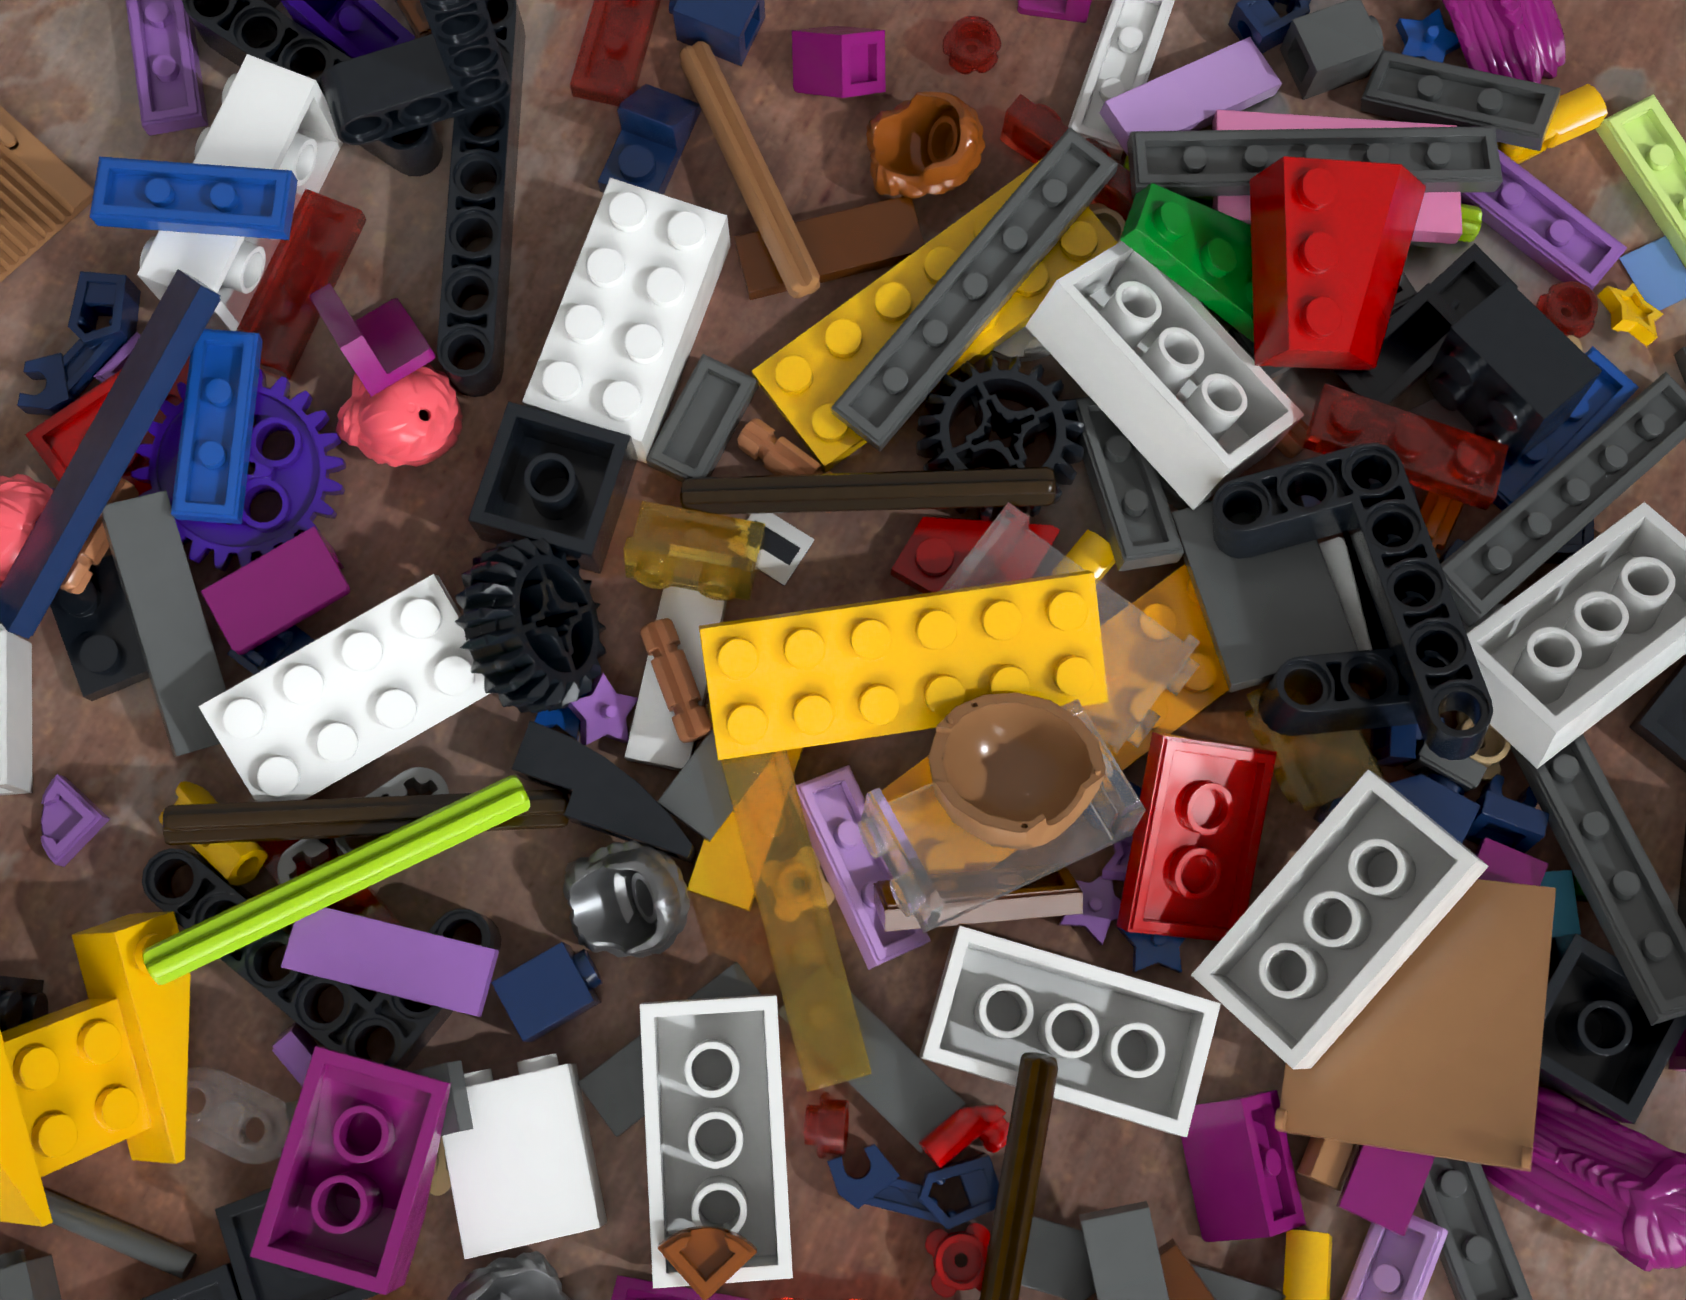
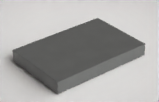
(1264, 604)

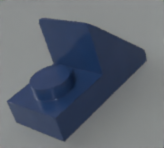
(650, 138)

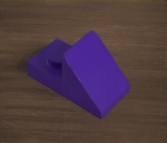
(349, 25)

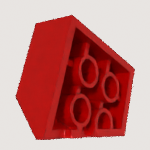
(1328, 259)

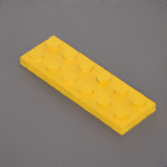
(825, 359)
(899, 662)

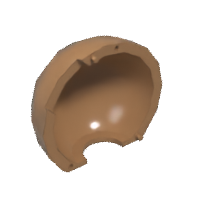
(1014, 769)

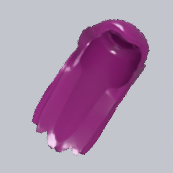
(1510, 37)
(1603, 1182)

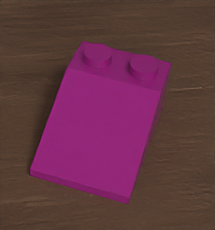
(354, 1172)

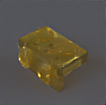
(694, 551)
(1314, 765)

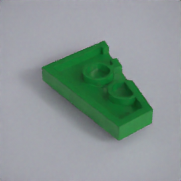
(1197, 250)

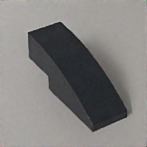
(1422, 325)
(599, 791)

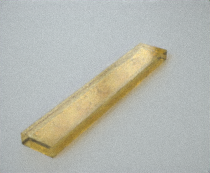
(795, 918)

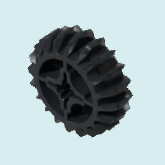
(983, 392)
(530, 625)

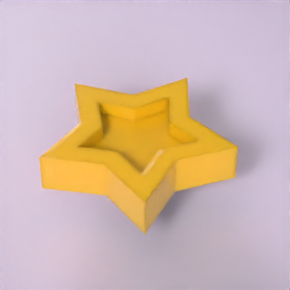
(1631, 313)

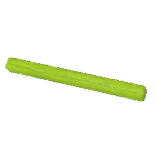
(335, 880)

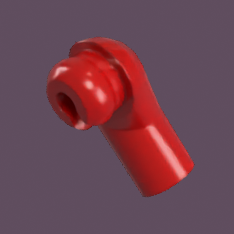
(962, 1129)

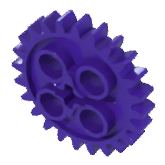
(298, 478)

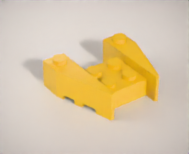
(96, 1068)

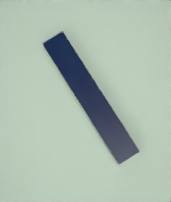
(105, 452)

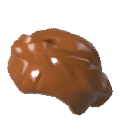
(924, 145)

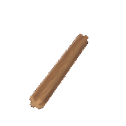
(750, 170)

